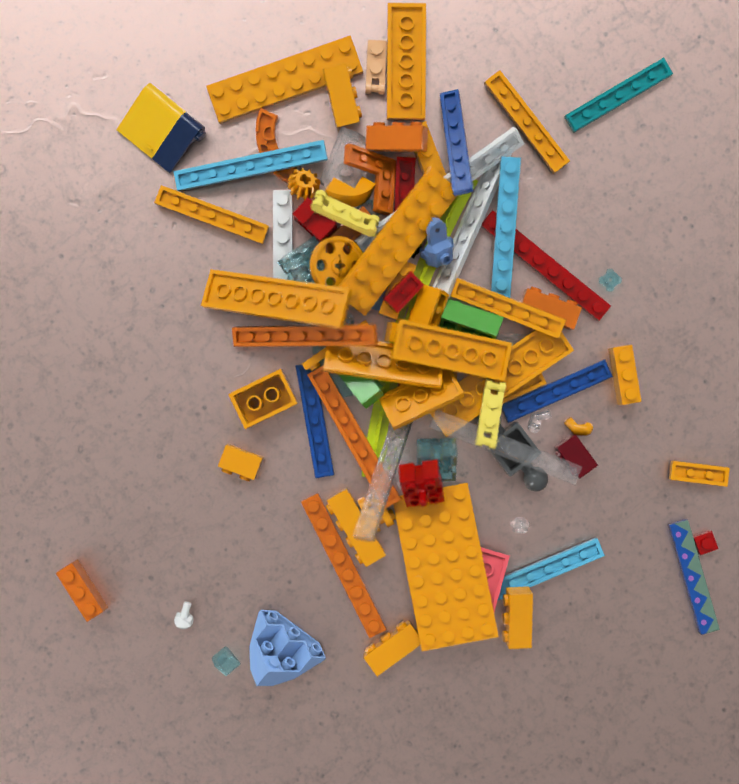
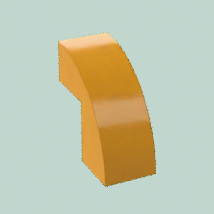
(348, 194)

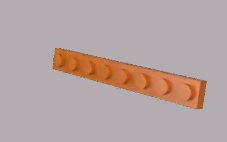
(305, 335)
(348, 426)
(343, 565)

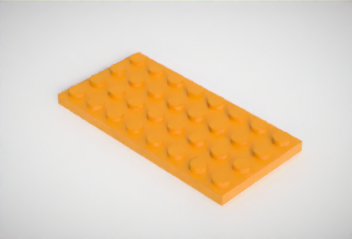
(446, 570)

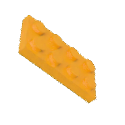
(412, 402)

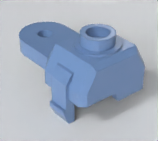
(439, 246)

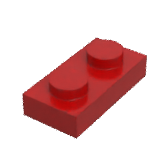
(403, 292)

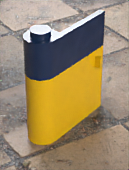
(160, 127)

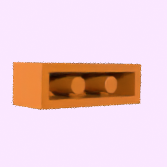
(396, 137)
(553, 305)
(82, 590)

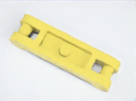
(345, 214)
(490, 413)

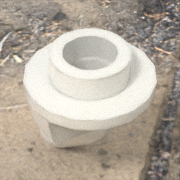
(184, 619)

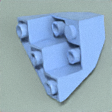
(281, 650)

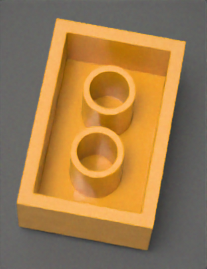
(263, 398)

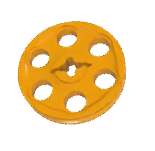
(335, 257)

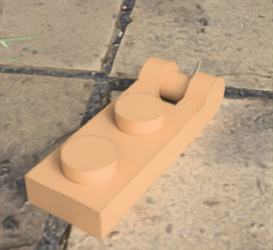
(376, 66)

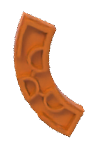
(266, 139)

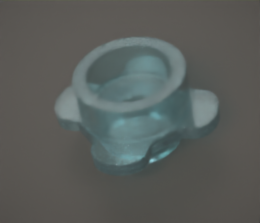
(605, 280)

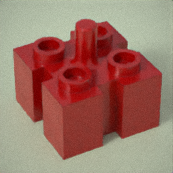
(313, 222)
(421, 483)

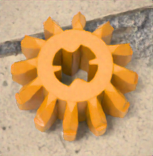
(303, 183)

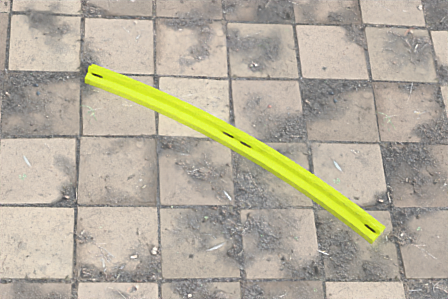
(379, 421)

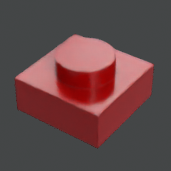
(705, 542)

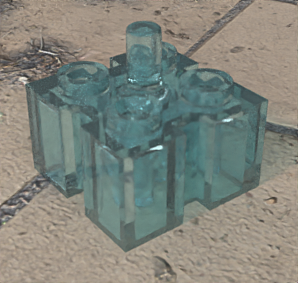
(298, 262)
(444, 451)

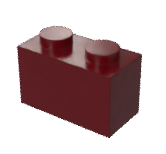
(575, 452)

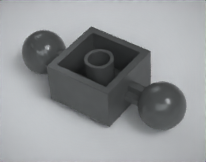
(533, 479)

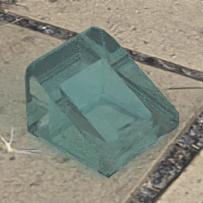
(225, 661)

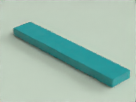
(618, 95)

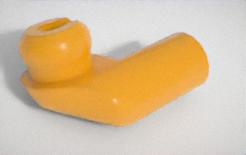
(579, 429)

